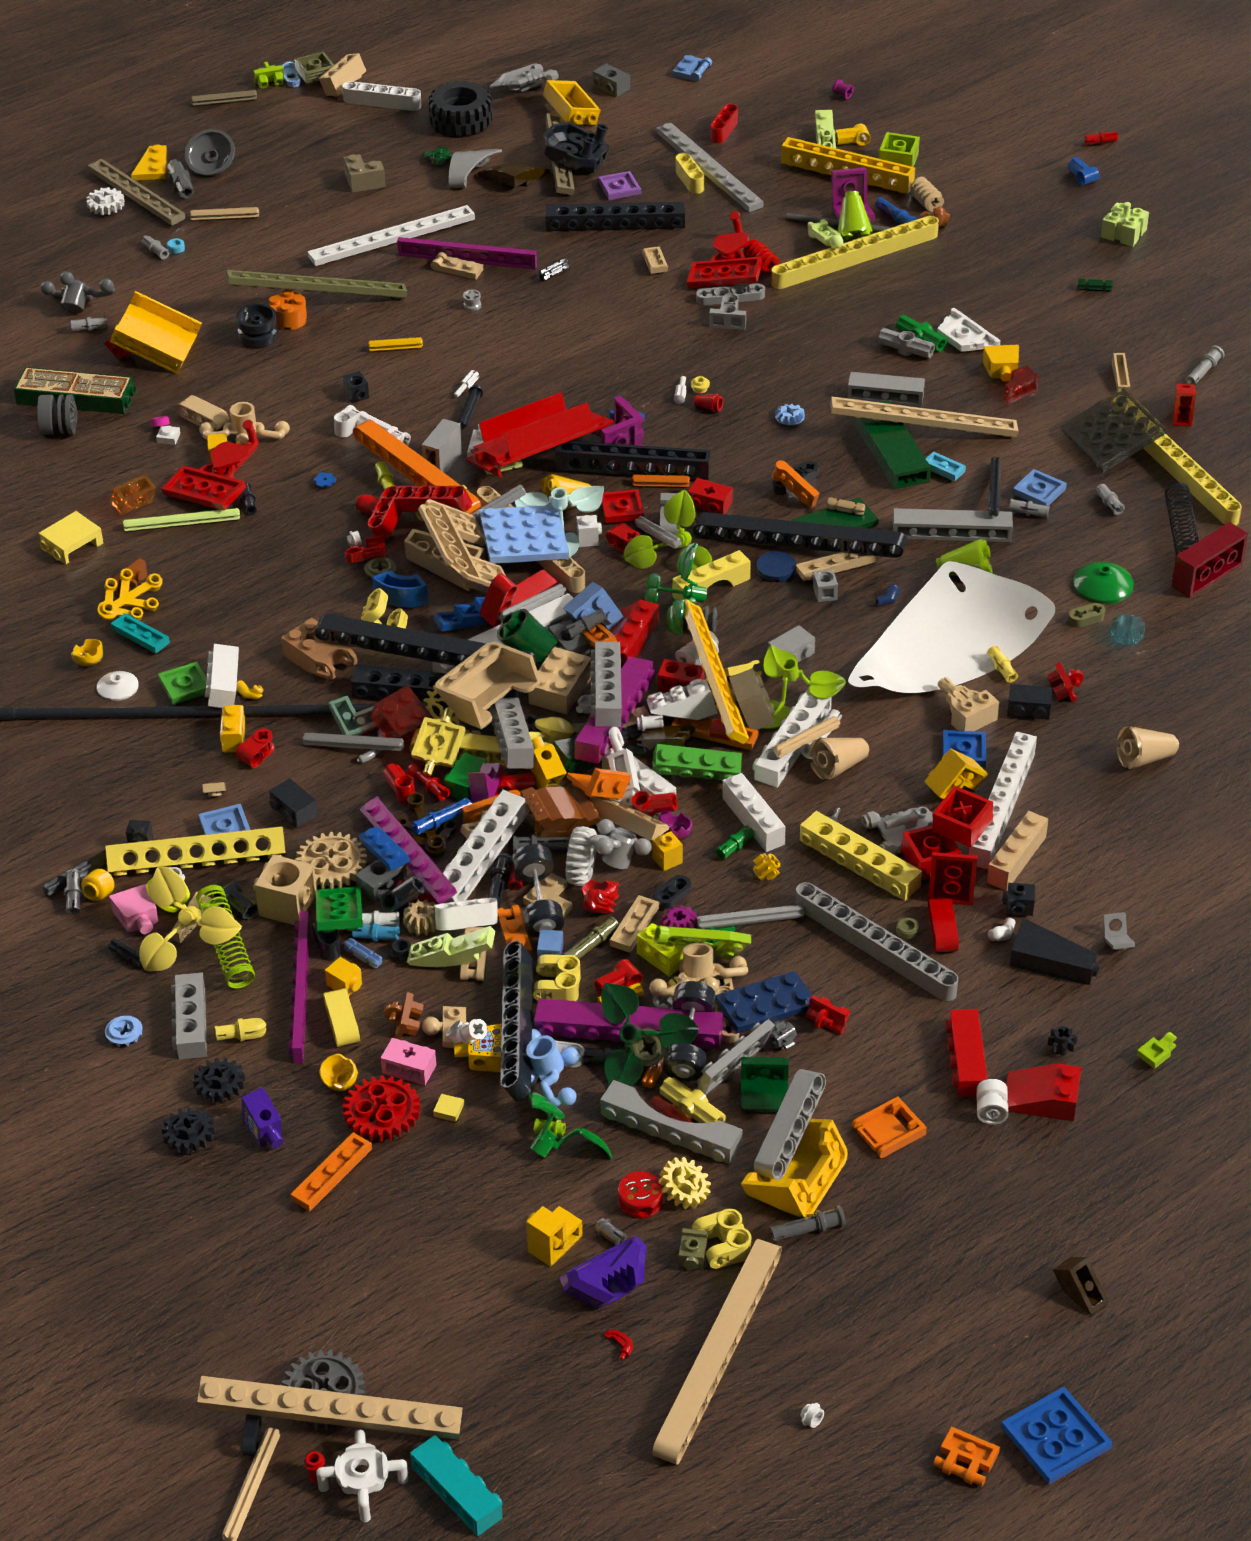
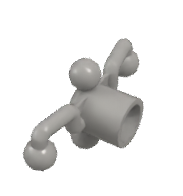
(618, 844)

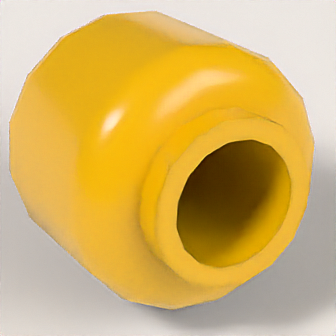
(97, 885)

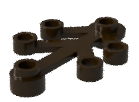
(434, 843)

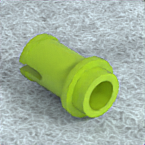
(556, 1127)

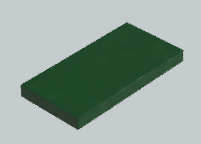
(840, 518)

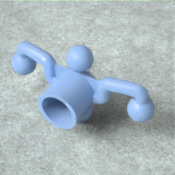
(547, 1066)

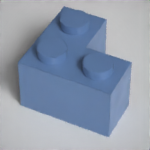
(590, 601)

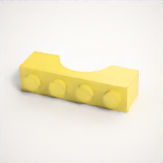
(732, 567)

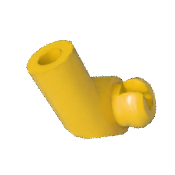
(254, 693)

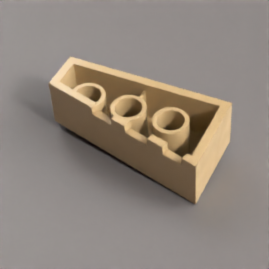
(423, 551)

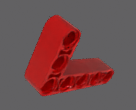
(408, 499)
(504, 594)

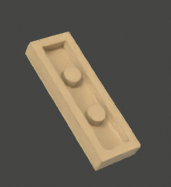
(633, 923)

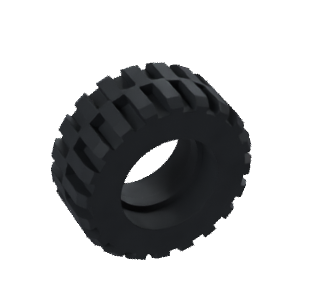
(460, 108)

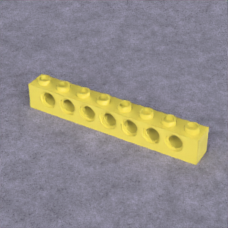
(116, 853)

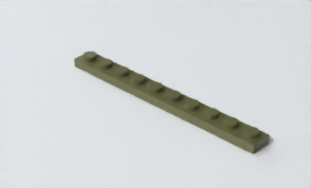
(311, 283)

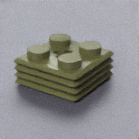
(313, 67)

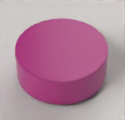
(159, 421)

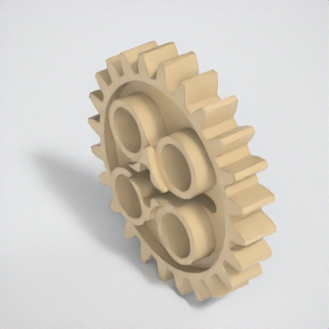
(334, 859)

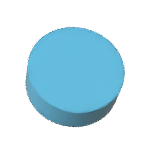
(175, 246)

